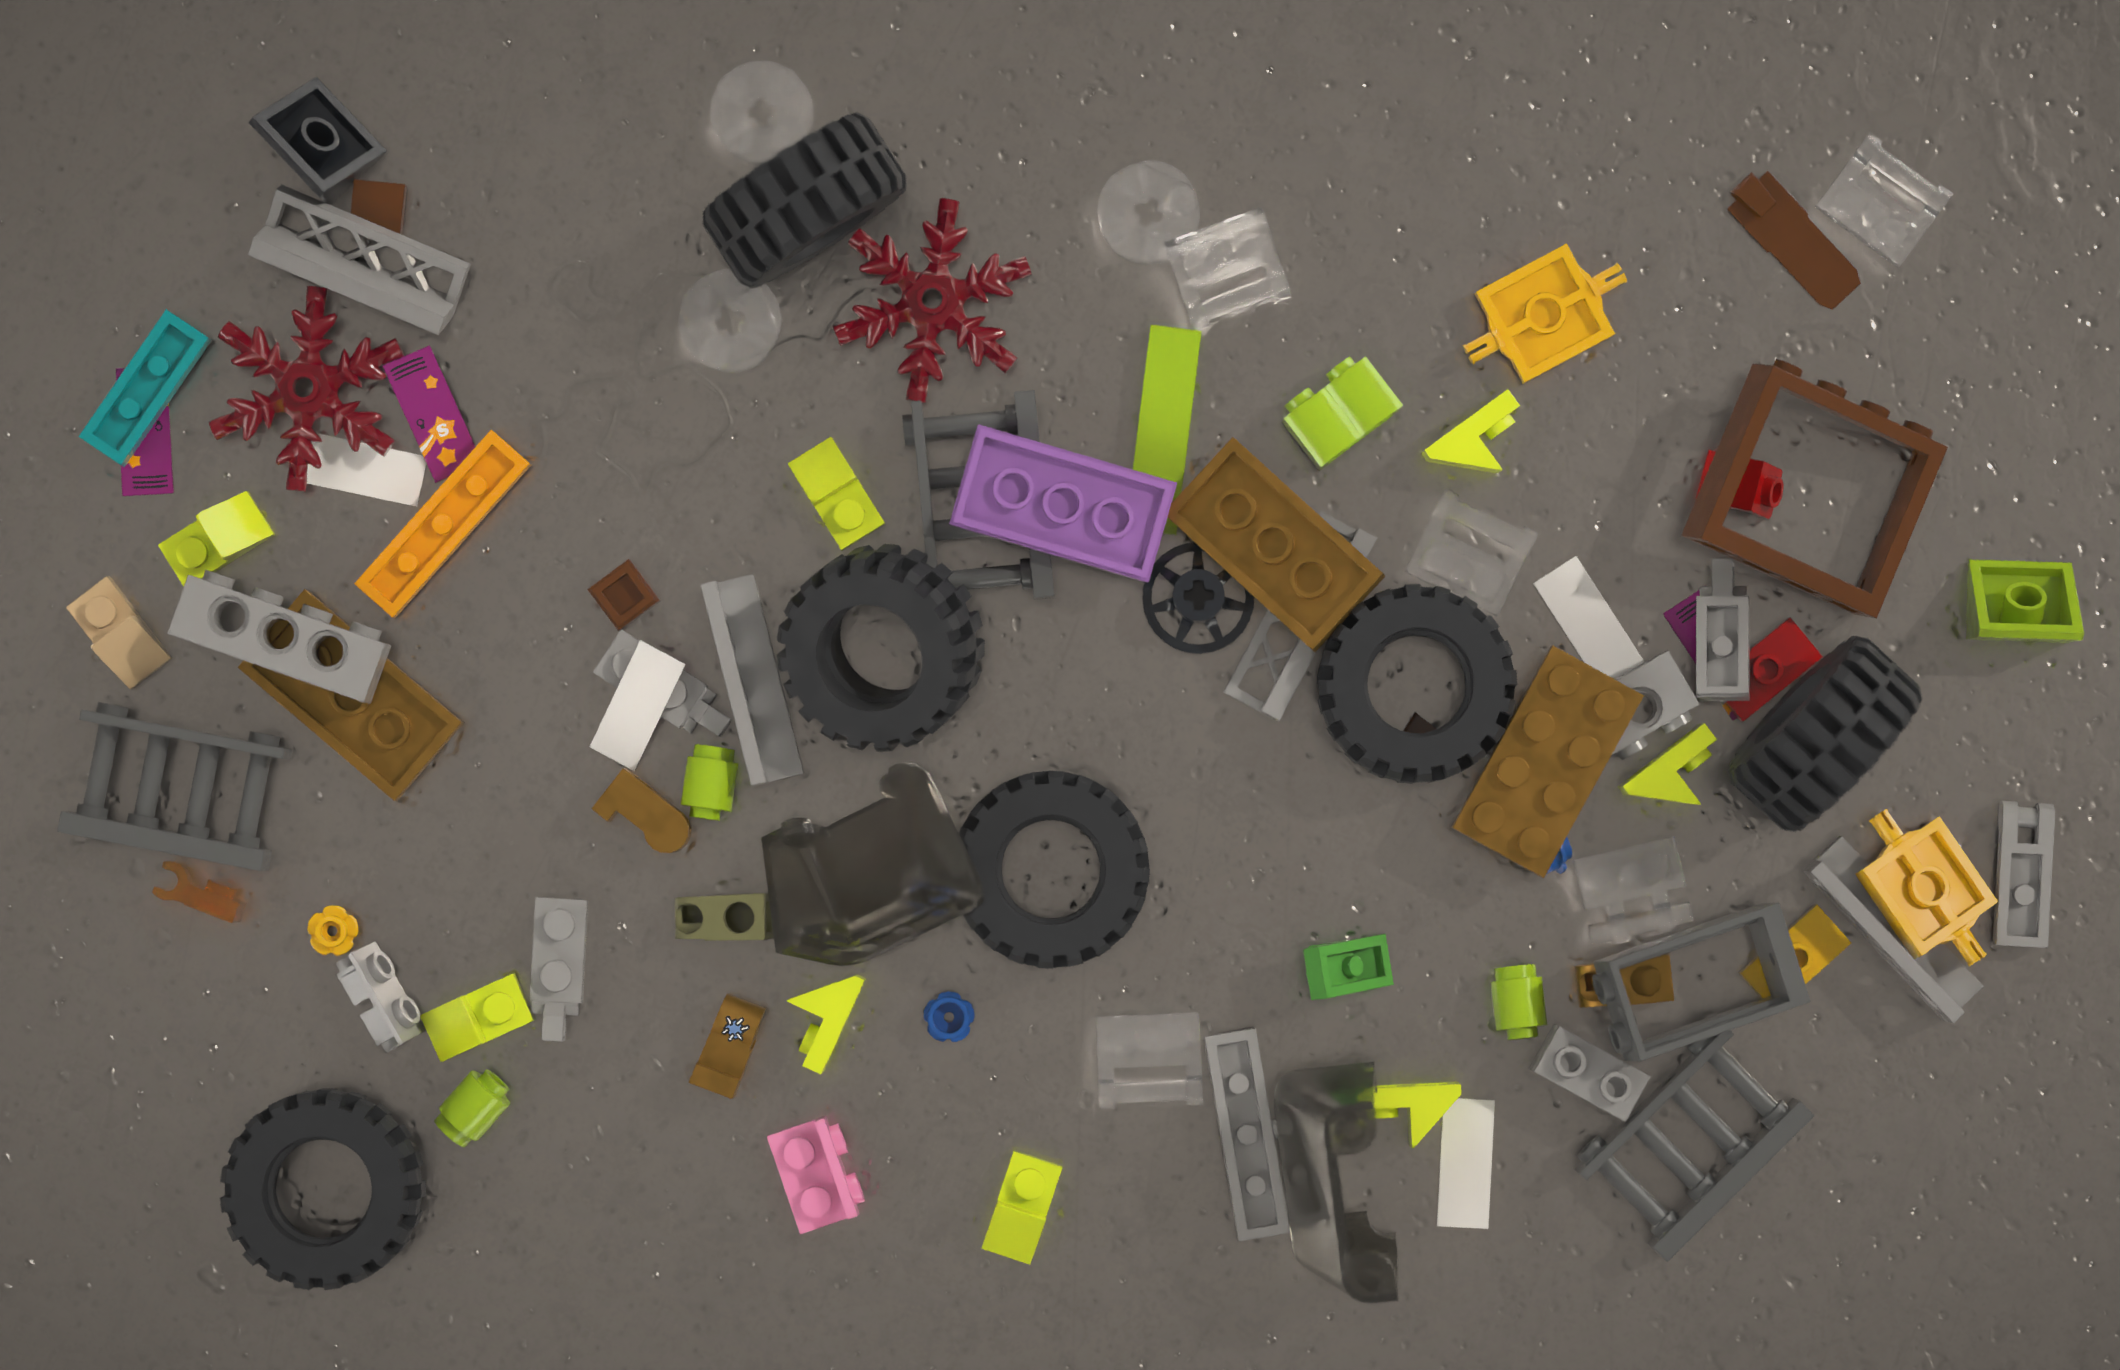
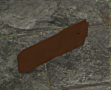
(1793, 239)

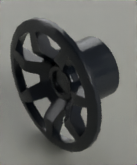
(1197, 598)

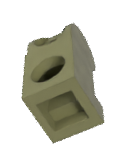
(724, 917)

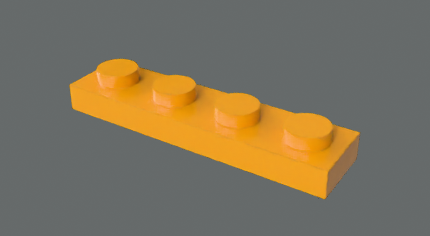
(442, 524)

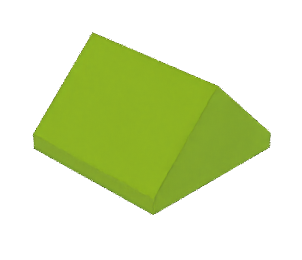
(2022, 602)

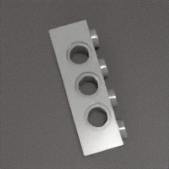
(199, 622)
(1670, 700)

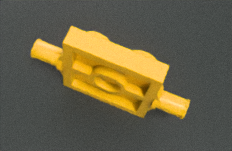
(1544, 313)
(1926, 888)

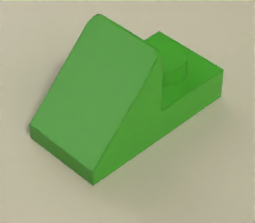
(1348, 966)

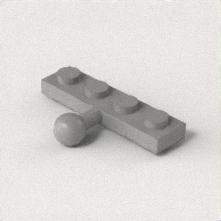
(1247, 1134)

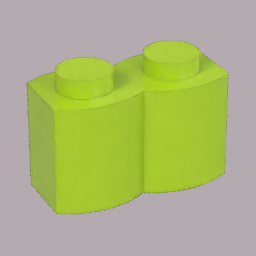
(1340, 412)

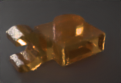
(214, 898)

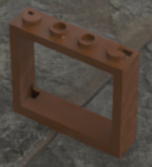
(1734, 454)

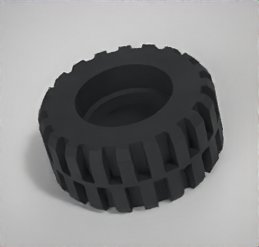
(804, 200)
(1486, 670)
(836, 691)
(1825, 734)
(1121, 856)
(253, 1200)

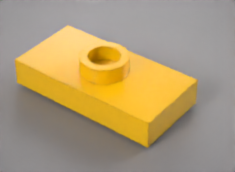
(1815, 944)

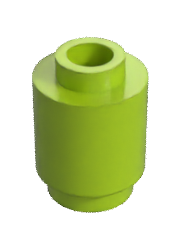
(709, 782)
(1518, 1001)
(472, 1107)

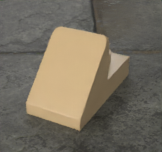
(118, 633)

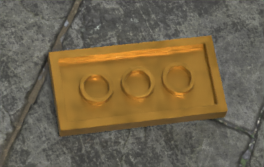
(1274, 544)
(383, 739)
(1547, 761)

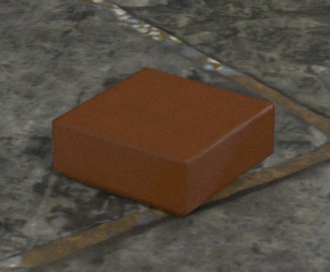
(380, 203)
(624, 595)

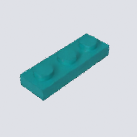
(145, 388)

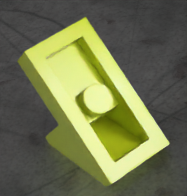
(1463, 445)
(836, 493)
(216, 537)
(1660, 776)
(834, 1005)
(477, 1017)
(1424, 1104)
(1022, 1207)

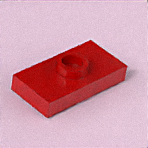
(1774, 665)

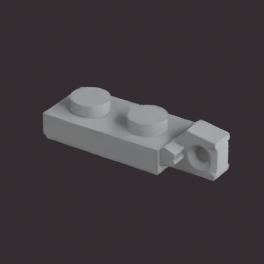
(1723, 637)
(689, 700)
(558, 962)

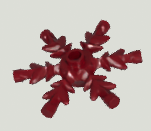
(928, 321)
(322, 400)

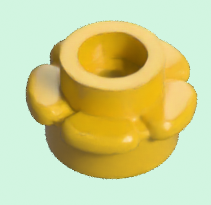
(346, 931)

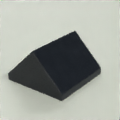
(319, 139)

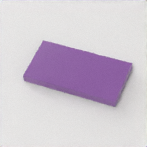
(1063, 503)

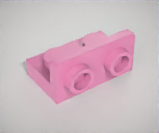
(815, 1174)

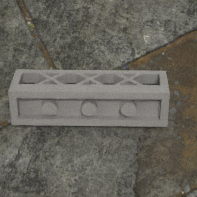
(358, 277)
(1299, 657)
(752, 679)
(1934, 976)

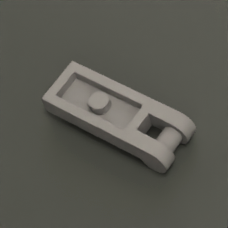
(2023, 876)

